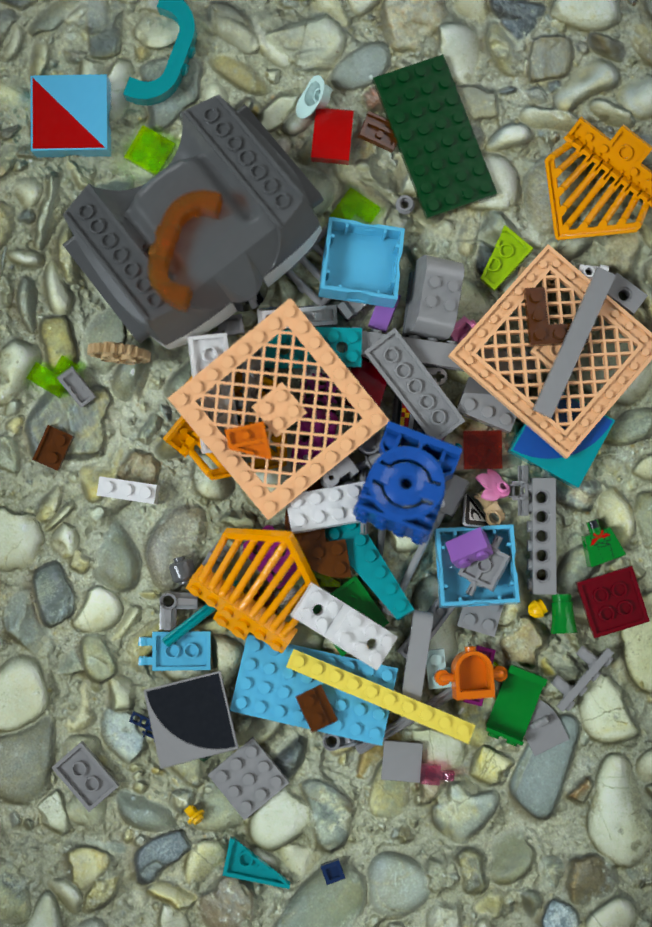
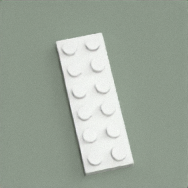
(202, 352)

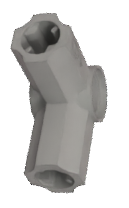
(168, 613)

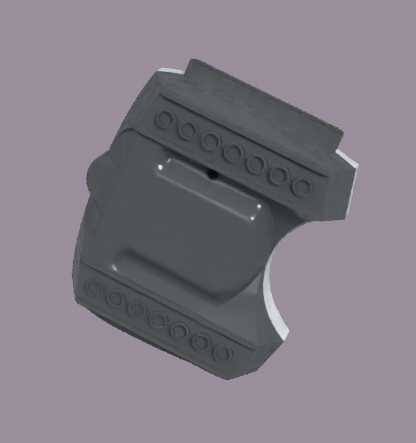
(225, 261)

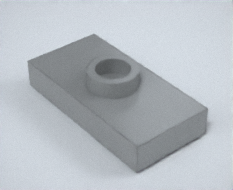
(76, 386)

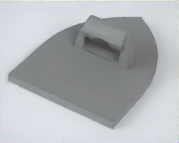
(544, 729)

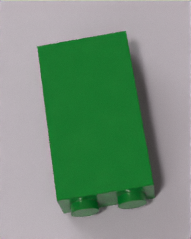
(515, 705)

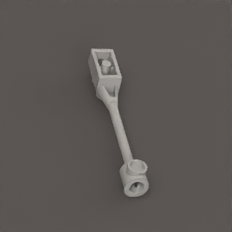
(454, 493)

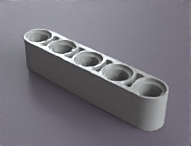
(417, 654)

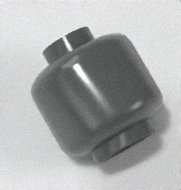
(182, 570)

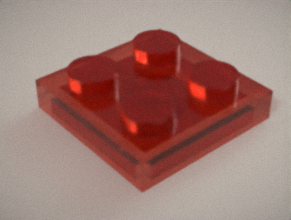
(482, 450)

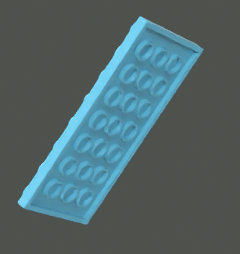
(270, 691)

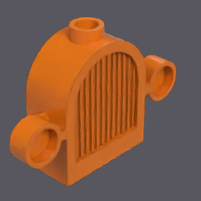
(471, 675)

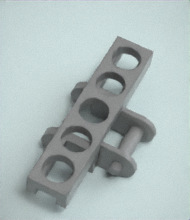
(523, 499)

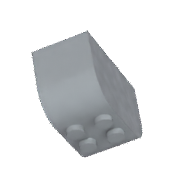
(434, 298)

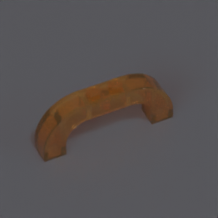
(167, 234)

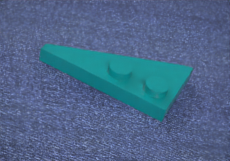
(246, 865)

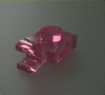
(432, 774)

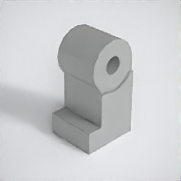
(350, 309)
(343, 468)

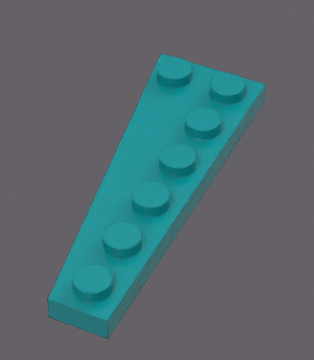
(372, 568)

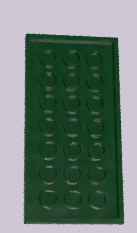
(434, 136)

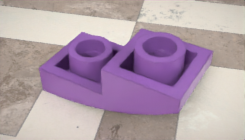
(382, 317)

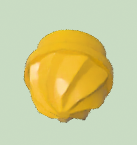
(537, 609)

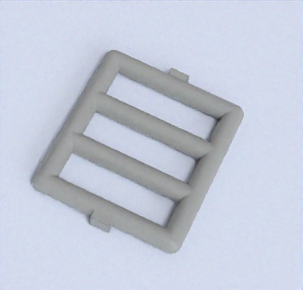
(302, 286)

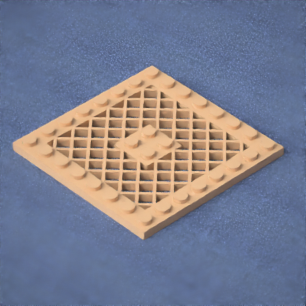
(521, 404)
(279, 408)

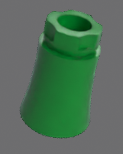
(562, 614)

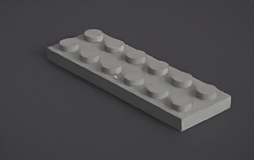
(414, 385)

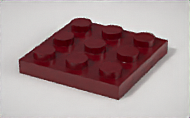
(612, 601)

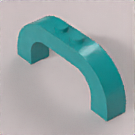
(177, 66)

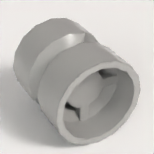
(371, 445)

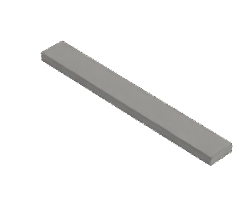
(574, 342)

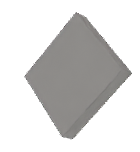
(401, 761)

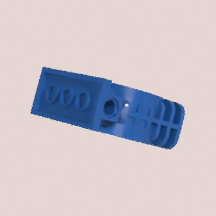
(417, 449)

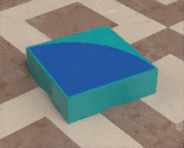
(571, 471)

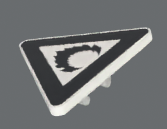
(472, 514)

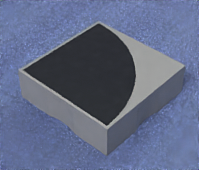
(190, 719)

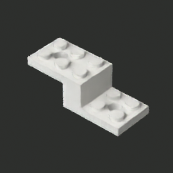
(344, 626)

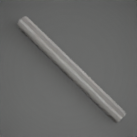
(403, 722)

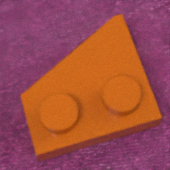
(249, 439)

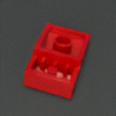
(332, 136)

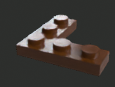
(537, 320)

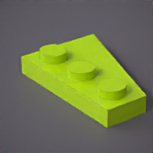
(505, 259)

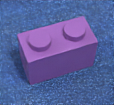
(469, 548)

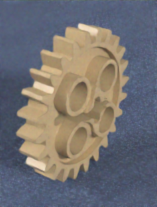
(119, 353)

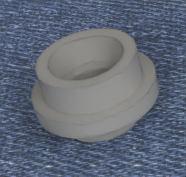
(407, 199)

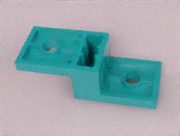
(332, 335)

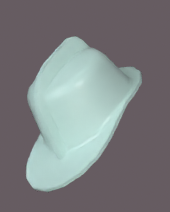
(314, 97)

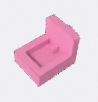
(462, 328)

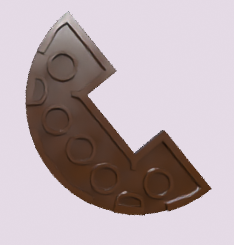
(323, 557)

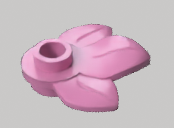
(493, 485)

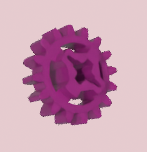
(310, 382)

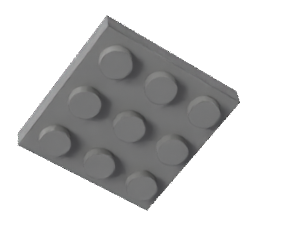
(248, 778)

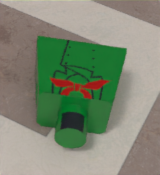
(600, 545)

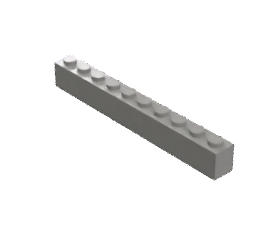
(435, 353)

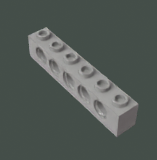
(548, 545)

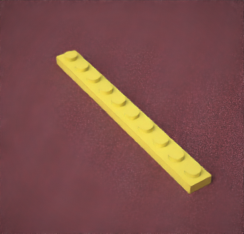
(380, 696)

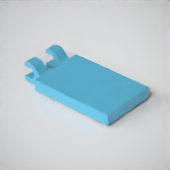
(187, 653)

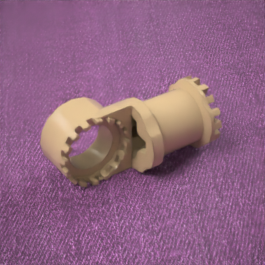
(490, 507)

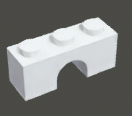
(128, 490)

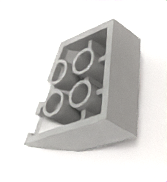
(484, 408)

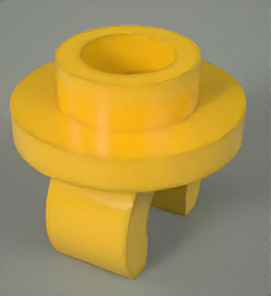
(195, 815)

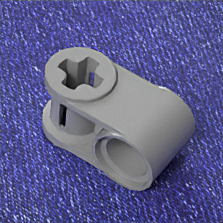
(341, 742)

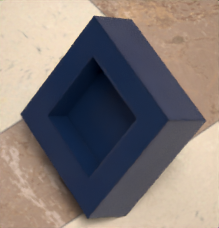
(332, 871)

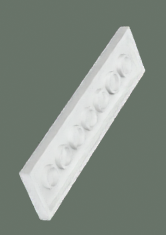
(331, 506)

